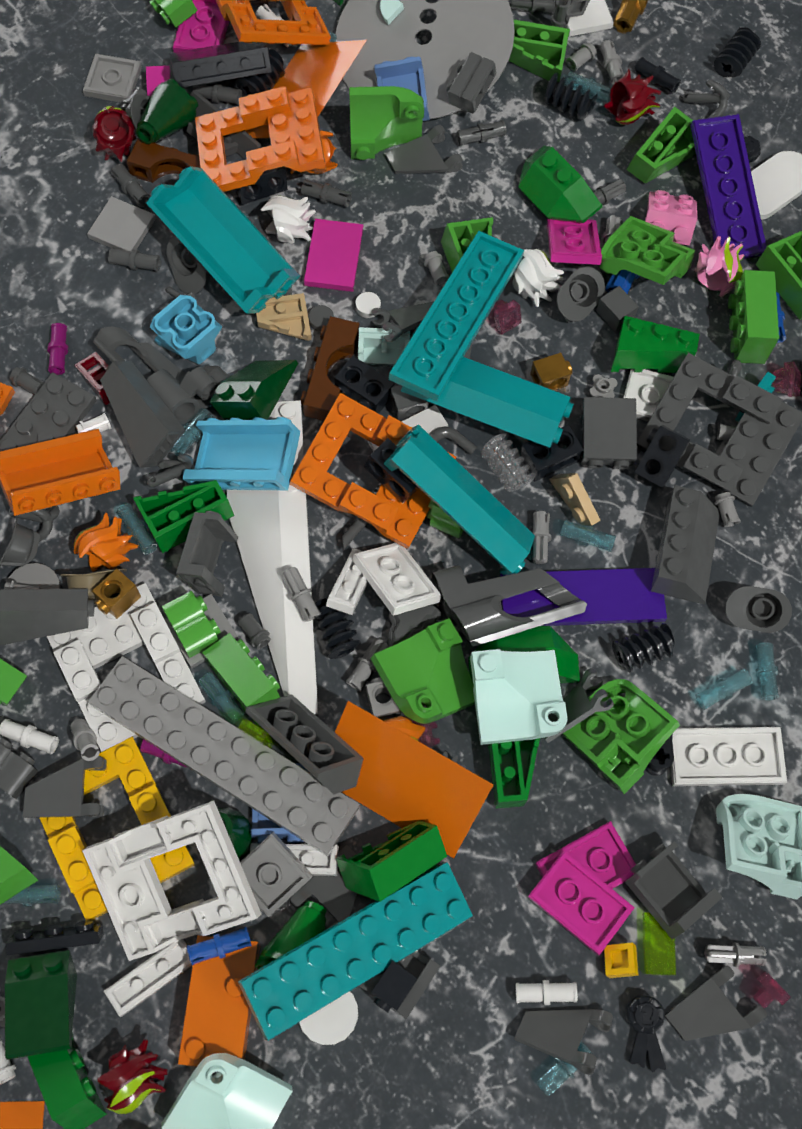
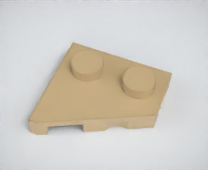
(286, 316)
(576, 498)

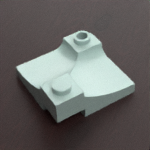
(516, 695)
(763, 841)
(230, 1099)

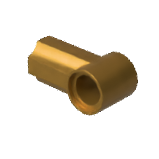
(628, 14)

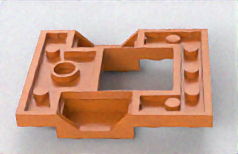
(303, 28)
(292, 132)
(384, 511)

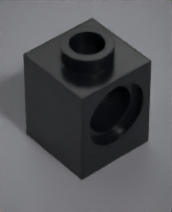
(393, 987)

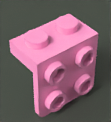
(673, 214)

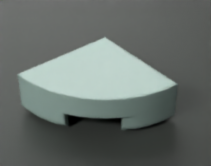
(390, 9)

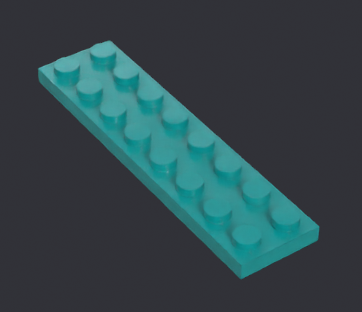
(456, 316)
(354, 951)

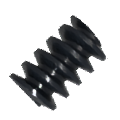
(737, 53)
(262, 82)
(569, 98)
(336, 630)
(644, 647)

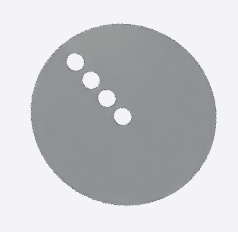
(459, 29)

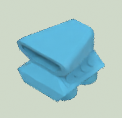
(186, 329)

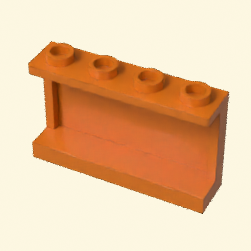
(56, 472)

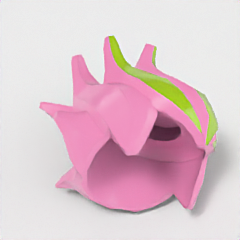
(720, 266)

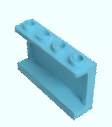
(245, 454)

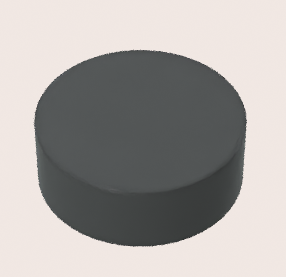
(319, 316)

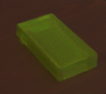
(255, 733)
(658, 948)

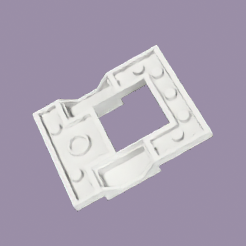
(109, 638)
(136, 895)

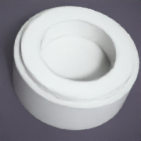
(366, 302)

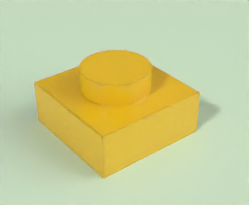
(621, 960)

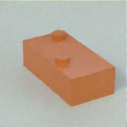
(216, 1007)

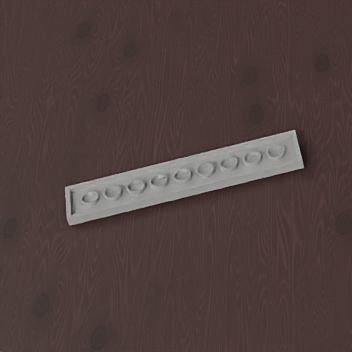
(224, 755)

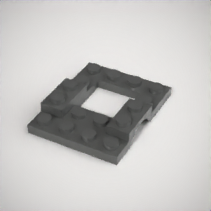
(754, 444)

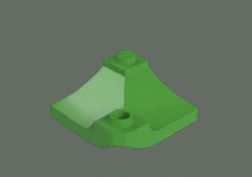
(383, 119)
(646, 252)
(427, 673)
(625, 736)

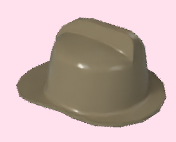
(88, 581)

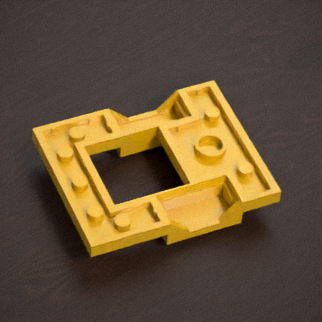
(67, 841)

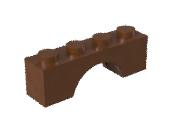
(154, 161)
(338, 343)

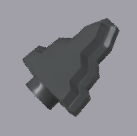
(411, 622)

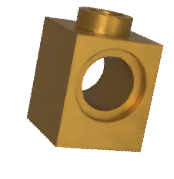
(551, 371)
(116, 583)

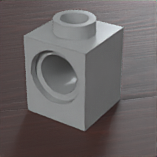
(380, 710)

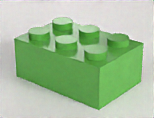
(754, 317)

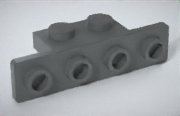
(235, 142)

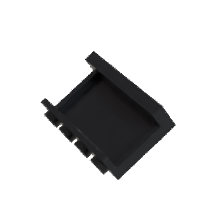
(219, 63)

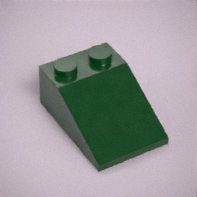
(253, 389)
(39, 1004)

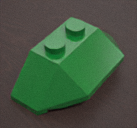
(557, 187)
(539, 639)

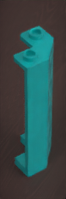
(223, 239)
(504, 402)
(463, 499)

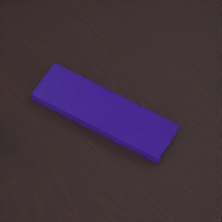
(728, 183)
(609, 594)

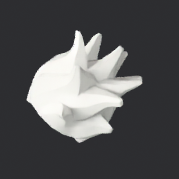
(289, 218)
(536, 276)

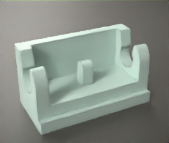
(376, 350)

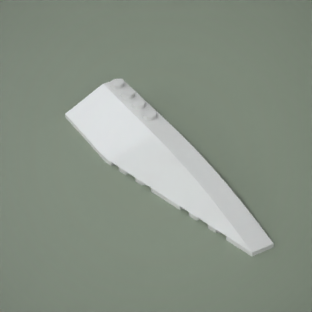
(271, 540)

